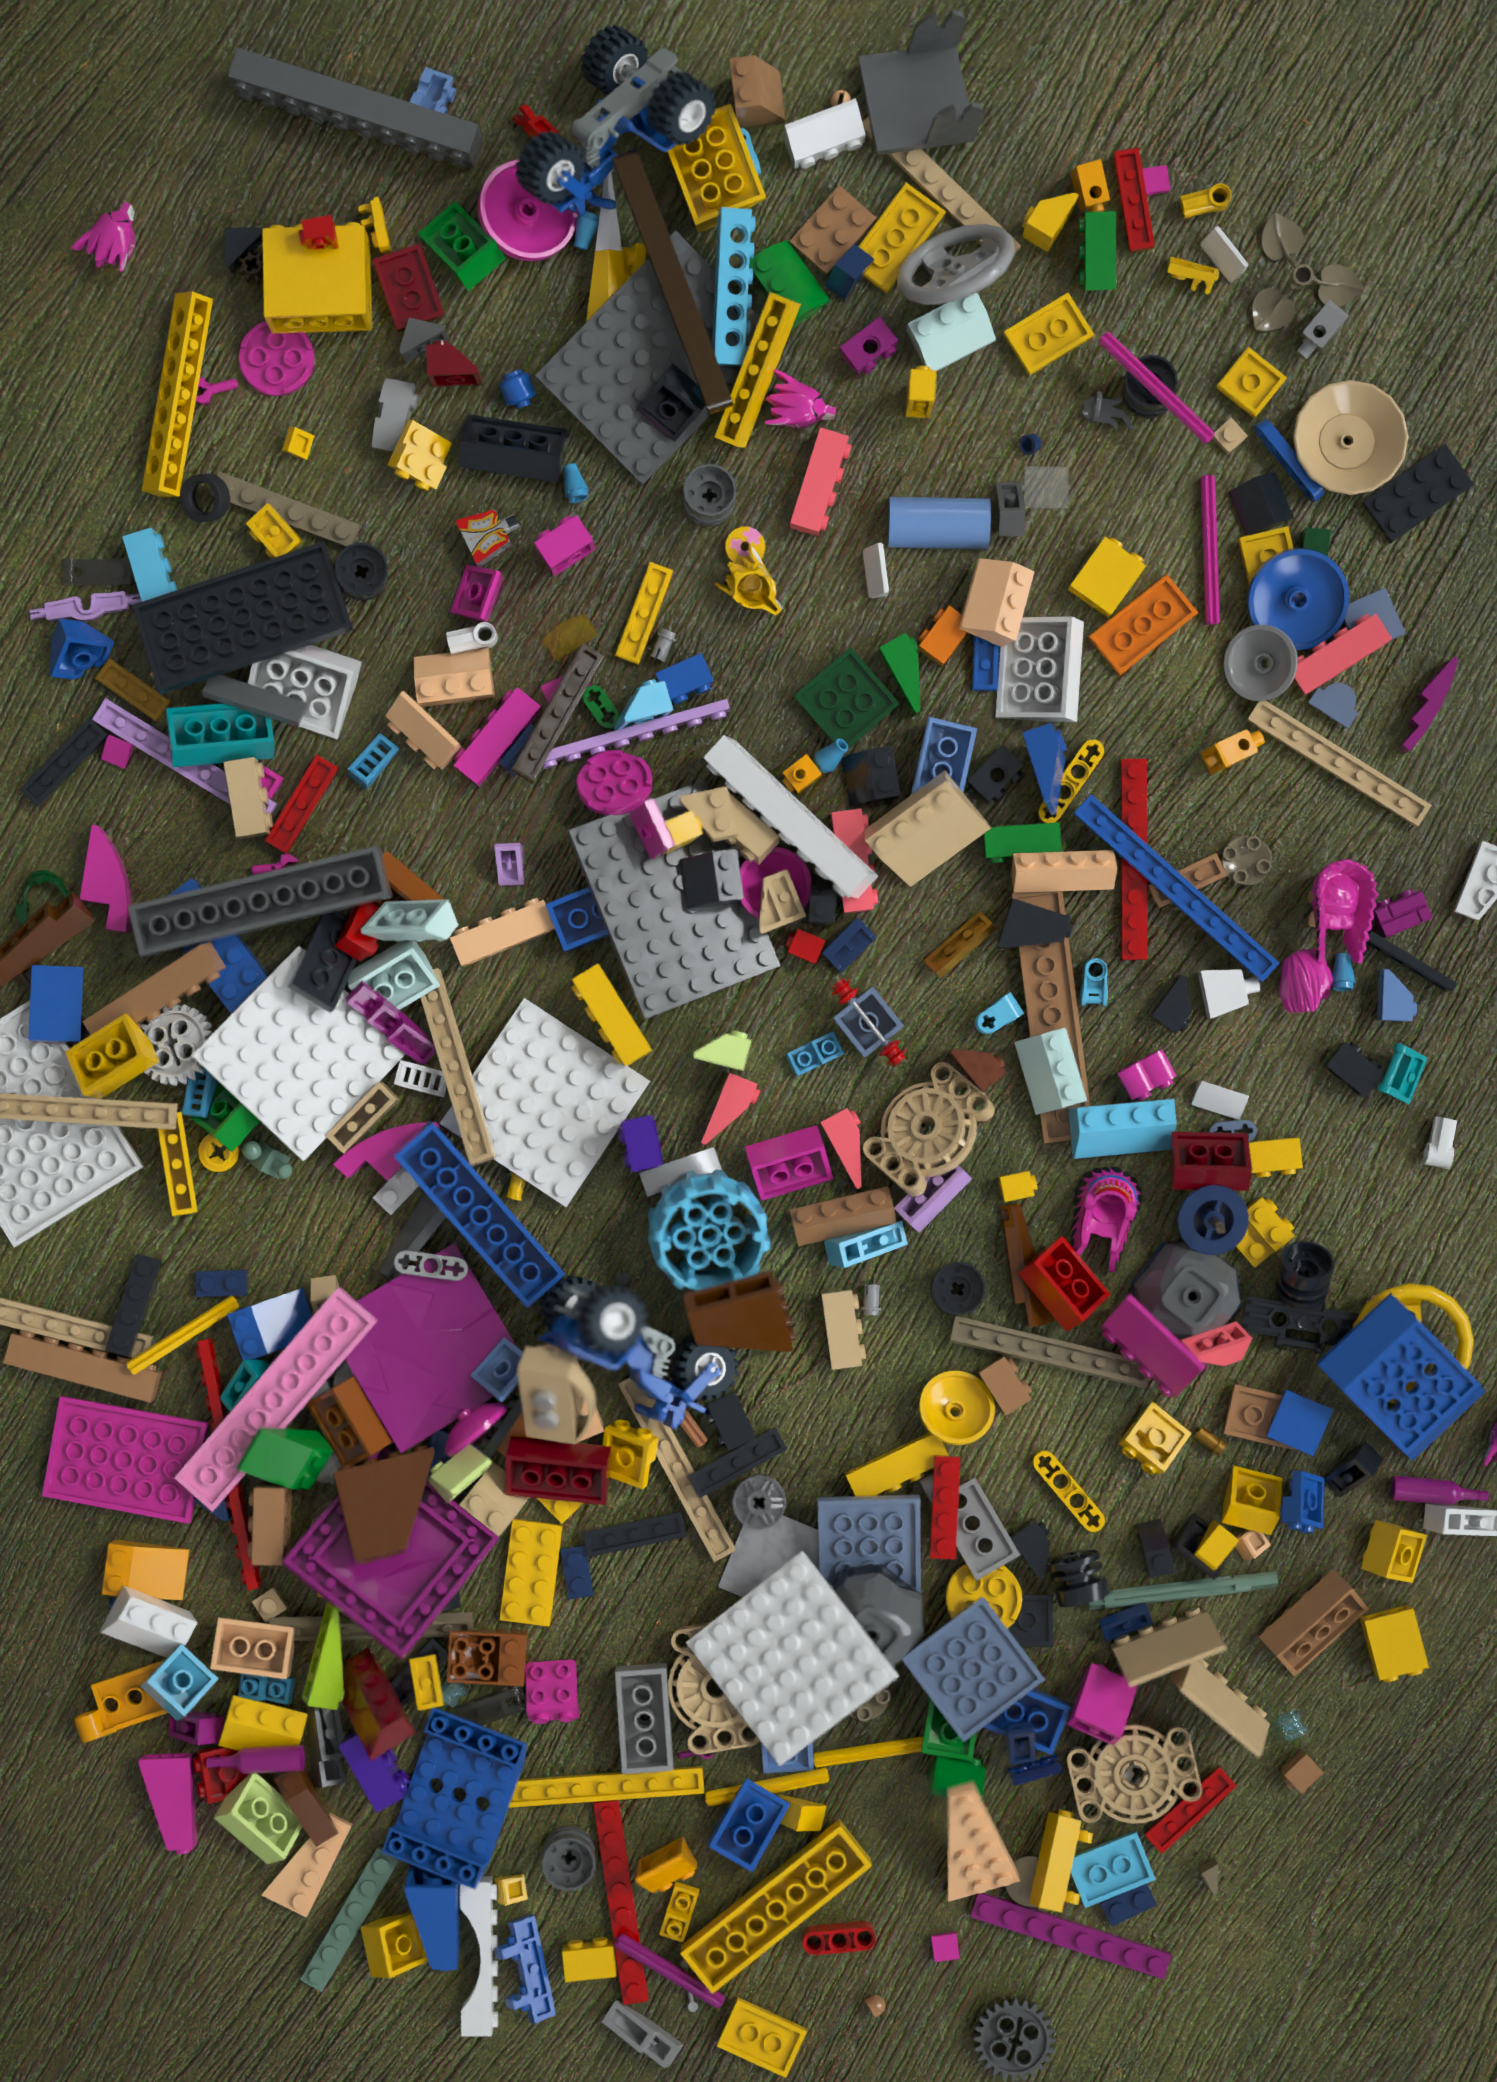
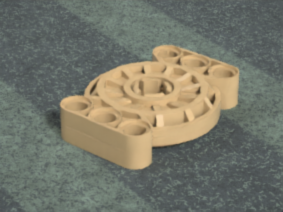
(941, 1149)
(702, 1706)
(1139, 1797)

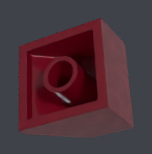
(449, 366)

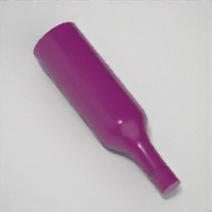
(1431, 1491)
(263, 1759)

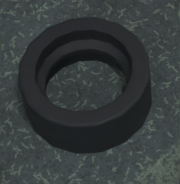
(188, 500)

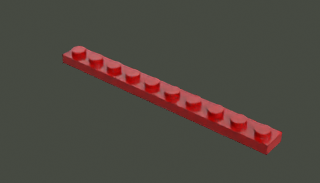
(235, 1499)

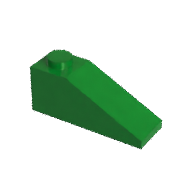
(903, 665)

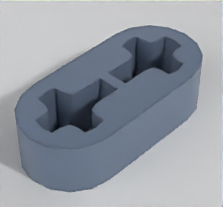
(1234, 1125)

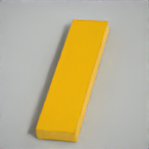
(644, 613)

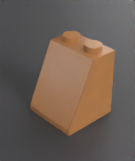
(756, 91)

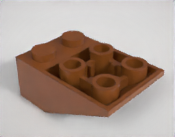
(488, 1656)

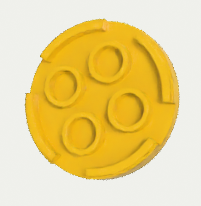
(998, 1588)

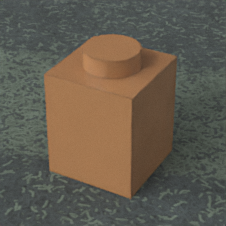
(1300, 1772)

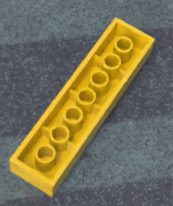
(775, 1906)

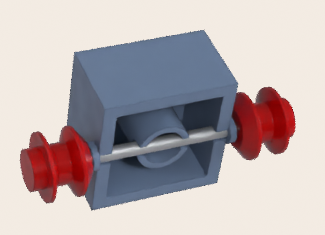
(868, 1022)

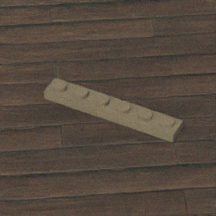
(293, 512)

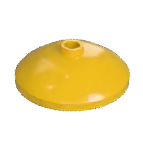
(961, 1393)

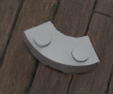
(395, 409)

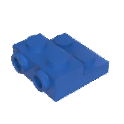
(1306, 1506)

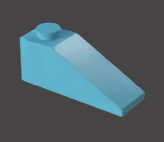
(863, 1245)

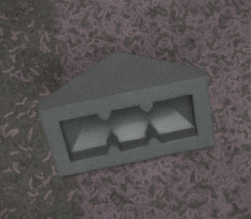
(418, 335)

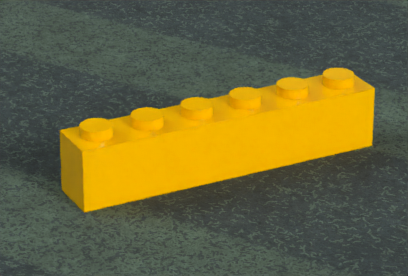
(757, 370)

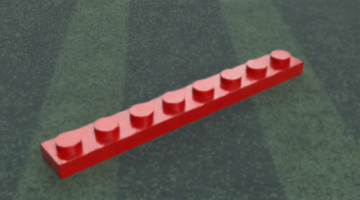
(1132, 882)
(620, 1897)

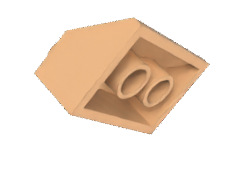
(996, 601)
(453, 677)
(422, 732)
(253, 1648)

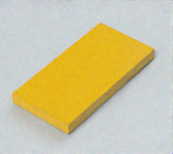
(898, 233)

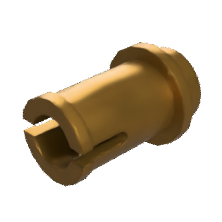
(1210, 1440)

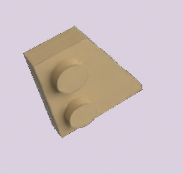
(714, 812)
(778, 902)

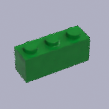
(1098, 250)
(1032, 838)

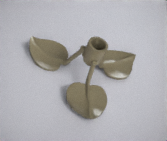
(1273, 309)

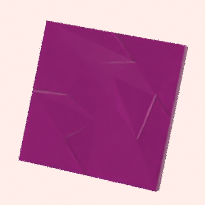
(425, 1349)
(402, 1593)

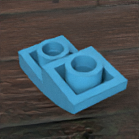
(814, 1054)
(266, 1688)

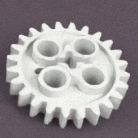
(192, 1038)

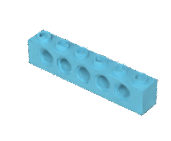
(742, 221)

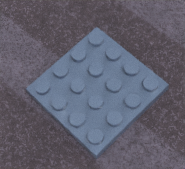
(870, 1533)
(973, 1668)

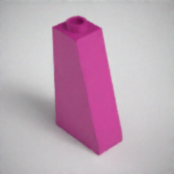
(173, 1797)

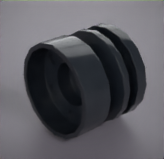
(1136, 395)
(367, 558)
(1304, 1274)
(972, 1291)
(1079, 1583)

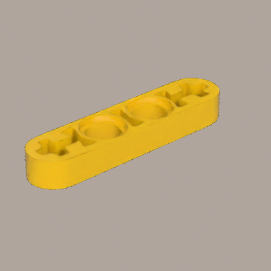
(1071, 782)
(1067, 1491)

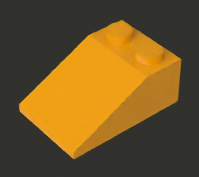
(146, 1568)
(665, 1866)

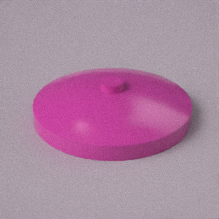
(519, 221)

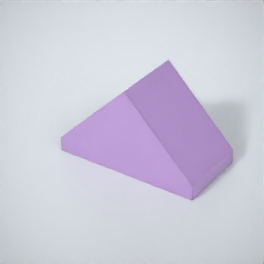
(509, 863)

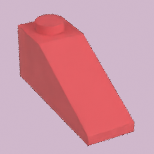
(732, 1102)
(845, 1138)
(1220, 1345)

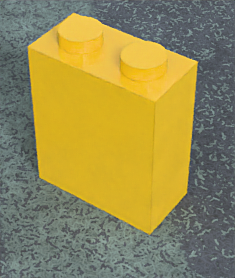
(1107, 576)
(1394, 1643)

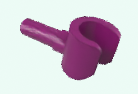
(689, 1753)

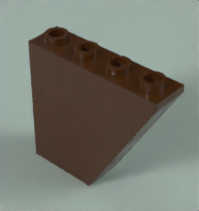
(742, 1314)
(382, 1502)

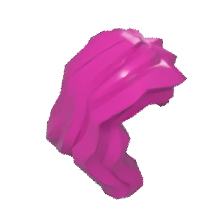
(1304, 981)

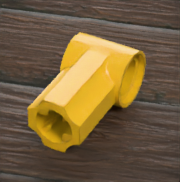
(1202, 201)

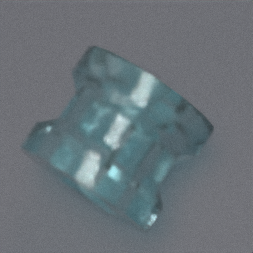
(452, 1692)
(1291, 1725)

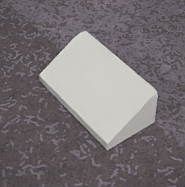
(1224, 254)
(876, 571)
(1219, 1100)

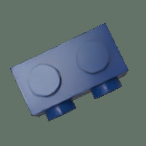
(686, 678)

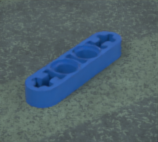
(1288, 459)

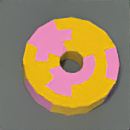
(740, 536)

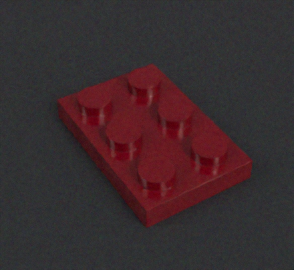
(408, 286)

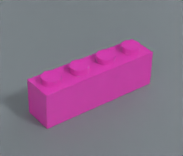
(497, 736)

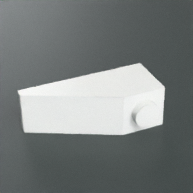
(1460, 1520)

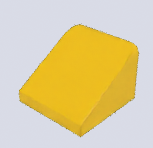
(511, 1889)

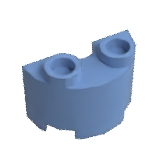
(434, 91)

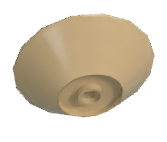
(1366, 418)

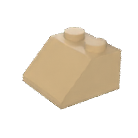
(490, 1503)

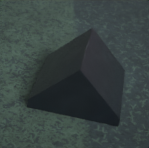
(1261, 504)
(1188, 1540)

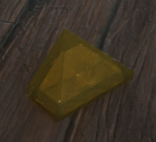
(569, 636)

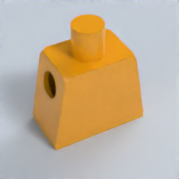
(1090, 178)
(1232, 750)

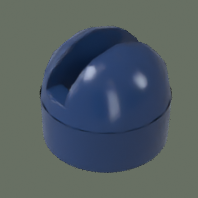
(1030, 443)

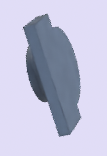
(1336, 702)

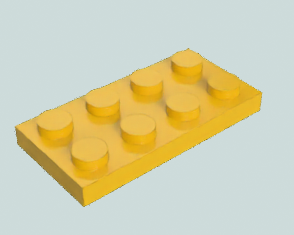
(531, 1572)

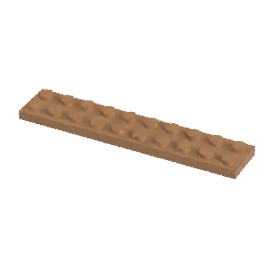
(1052, 1004)

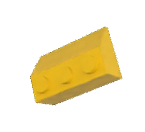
(111, 1057)
(260, 1725)

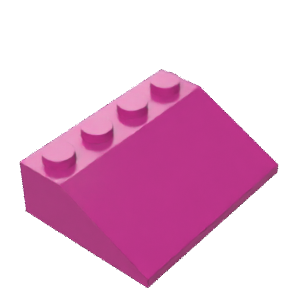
(1151, 1347)

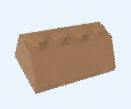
(1313, 1622)

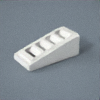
(414, 1067)

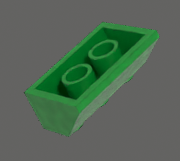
(783, 273)
(227, 1119)

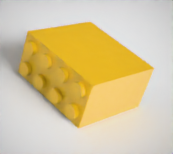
(317, 288)

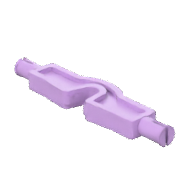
(72, 607)

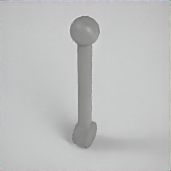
(692, 2005)

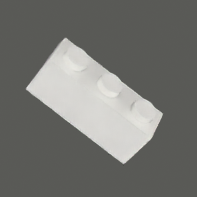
(824, 134)
(148, 1622)

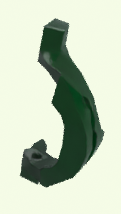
(37, 878)

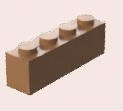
(843, 1216)

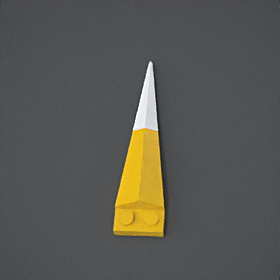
(608, 264)

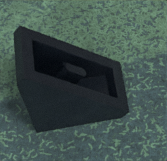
(238, 243)

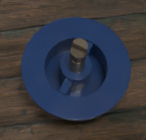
(1213, 1220)

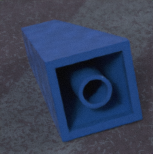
(436, 1915)

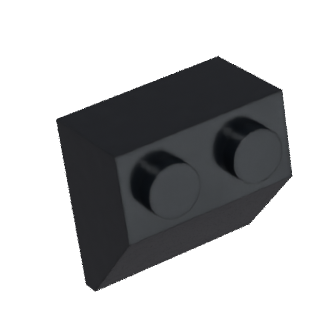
(672, 402)
(871, 776)
(712, 879)

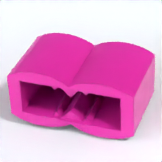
(1146, 1075)

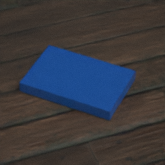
(56, 1004)

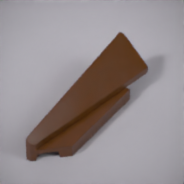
(42, 934)
(1019, 1254)

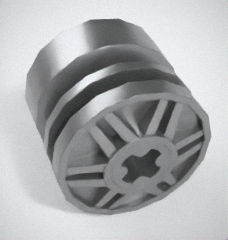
(774, 1502)

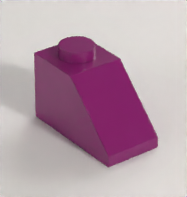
(197, 1727)

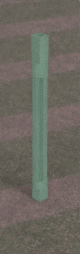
(1186, 1590)

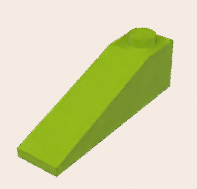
(325, 1676)

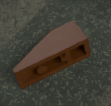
(307, 1805)

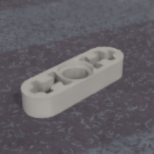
(448, 1274)

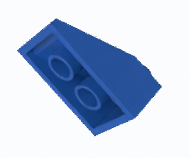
(1047, 756)
(270, 1323)
(747, 1824)

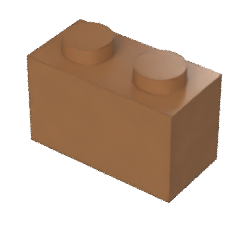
(1004, 1384)

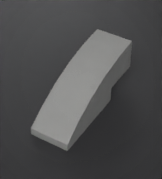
(672, 1172)
(642, 2034)

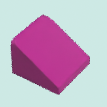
(117, 751)

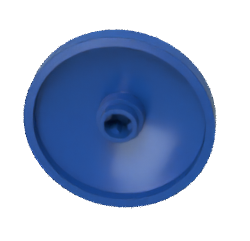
(1300, 595)

